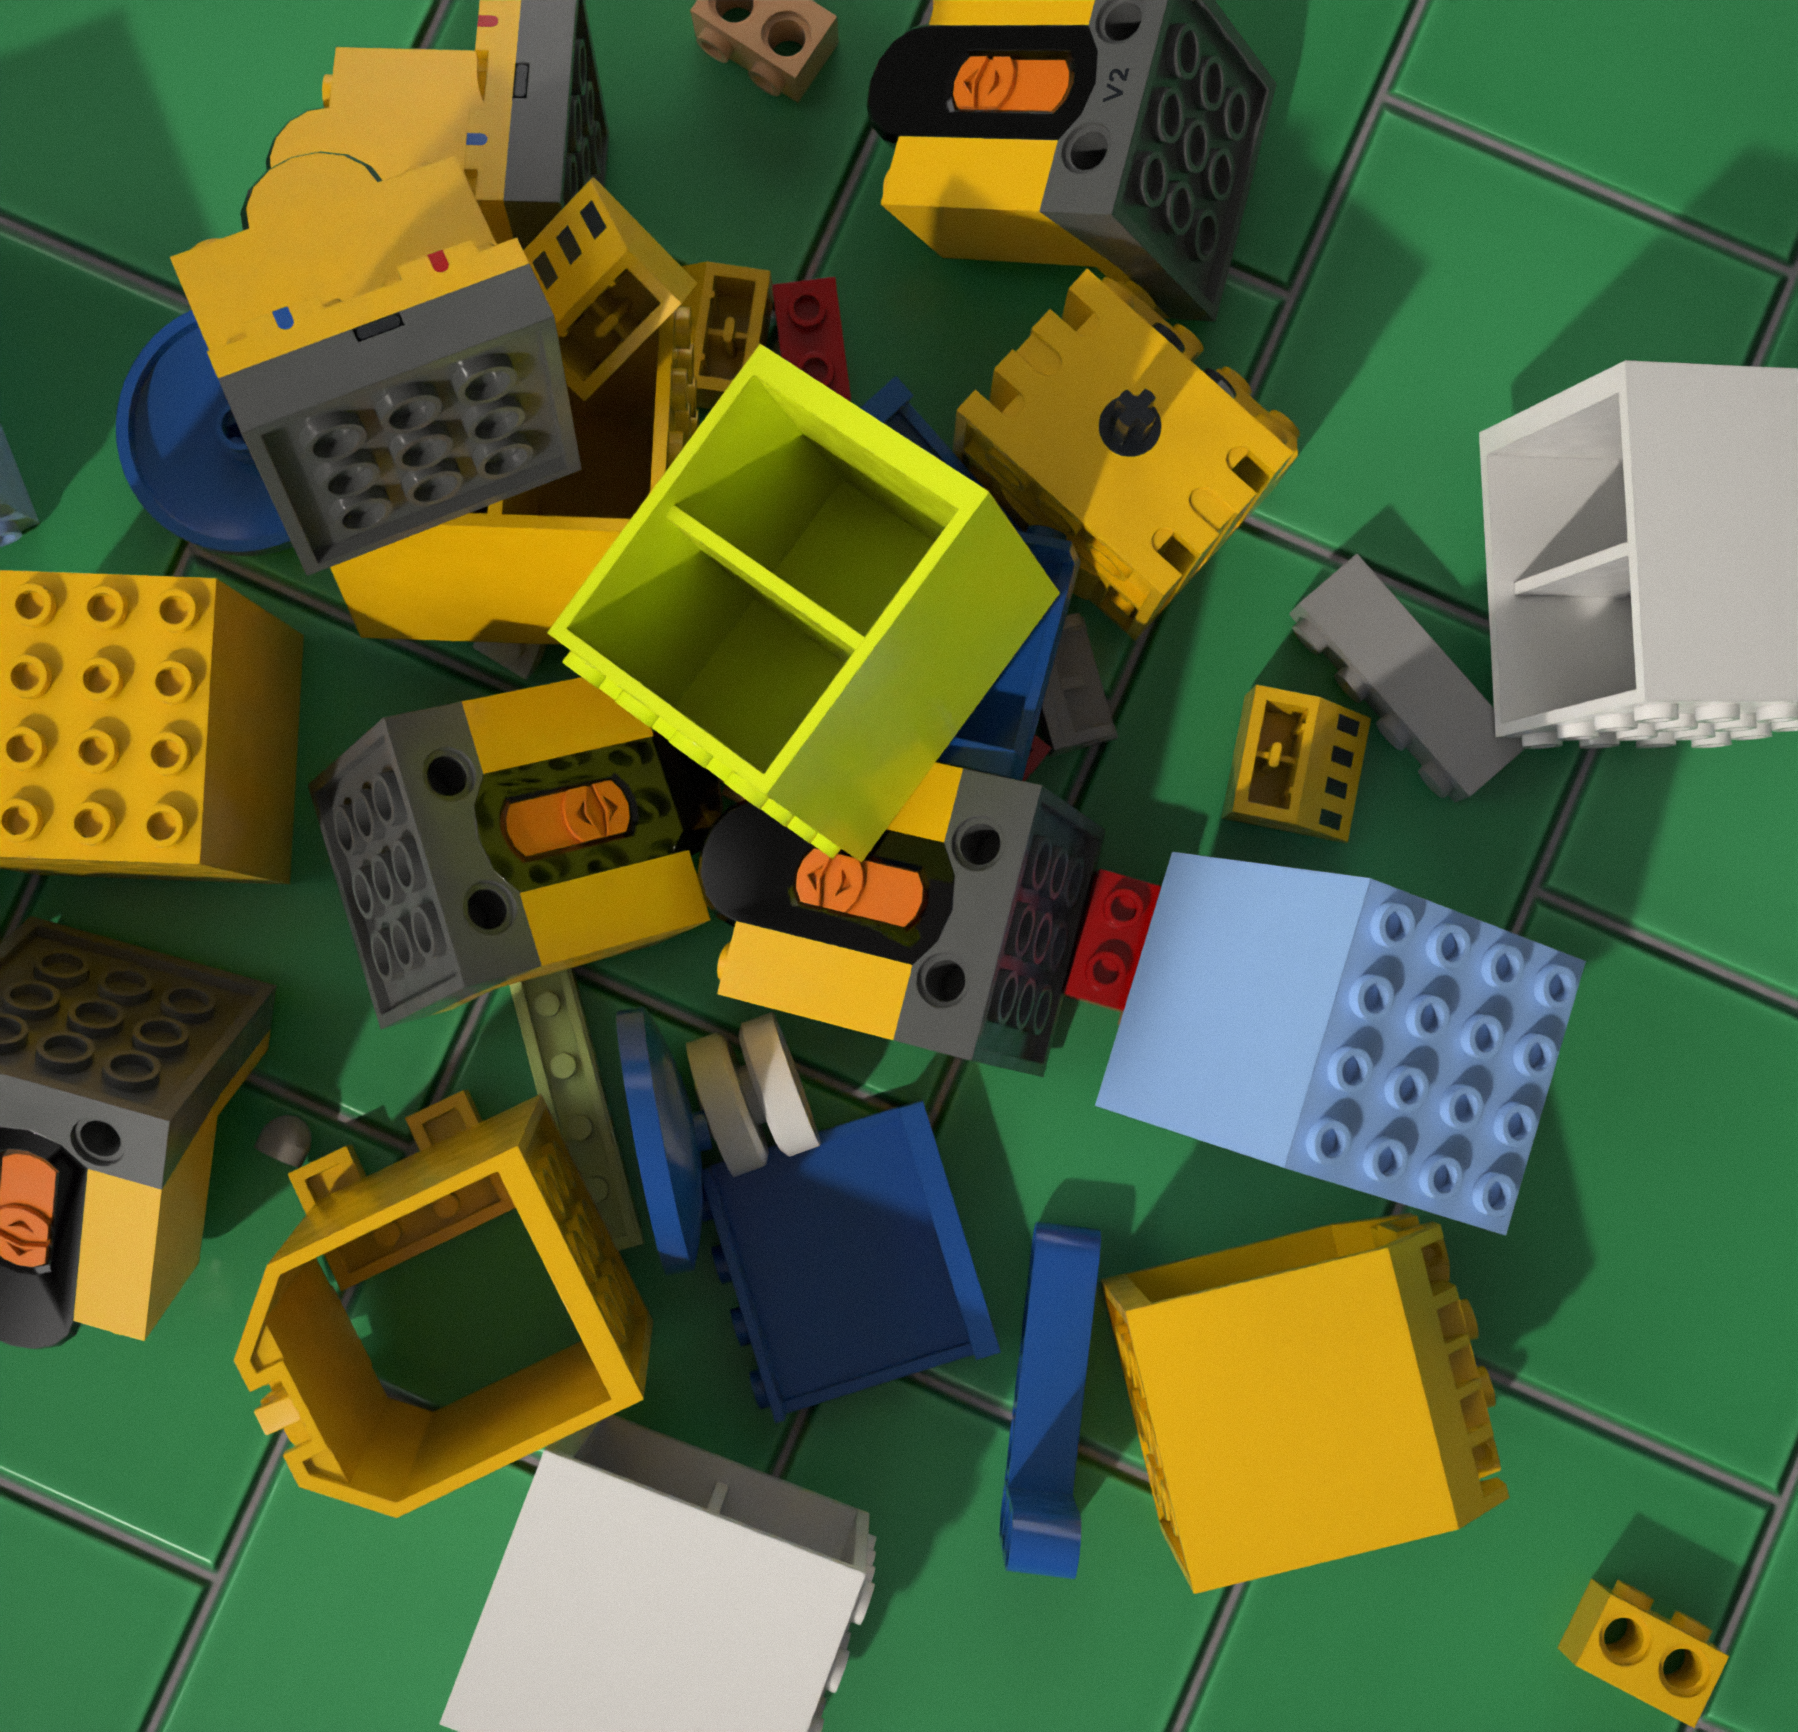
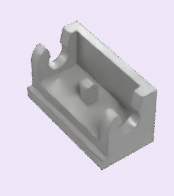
(1075, 702)

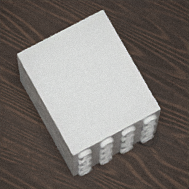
(1646, 558)
(664, 1596)

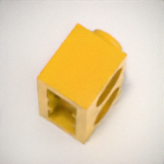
(1639, 1656)

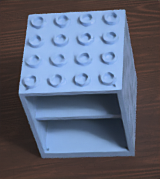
(1343, 1033)

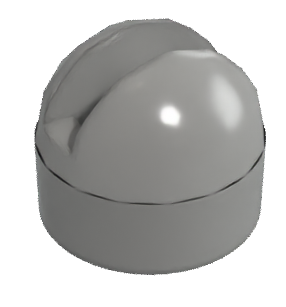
(286, 1140)

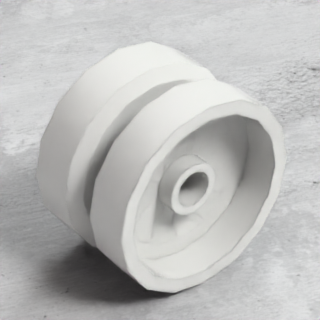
(748, 1095)

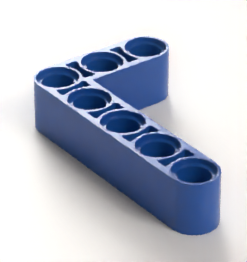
(1038, 1506)

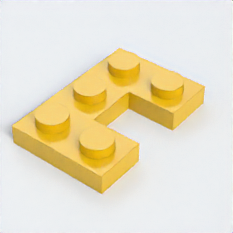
(421, 1228)

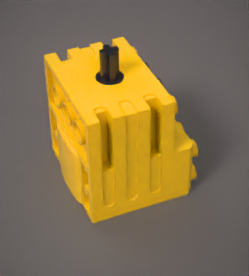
(1123, 446)

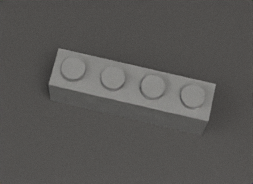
(1404, 679)

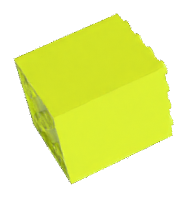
(807, 606)

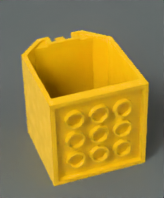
(323, 1384)
(1306, 1397)

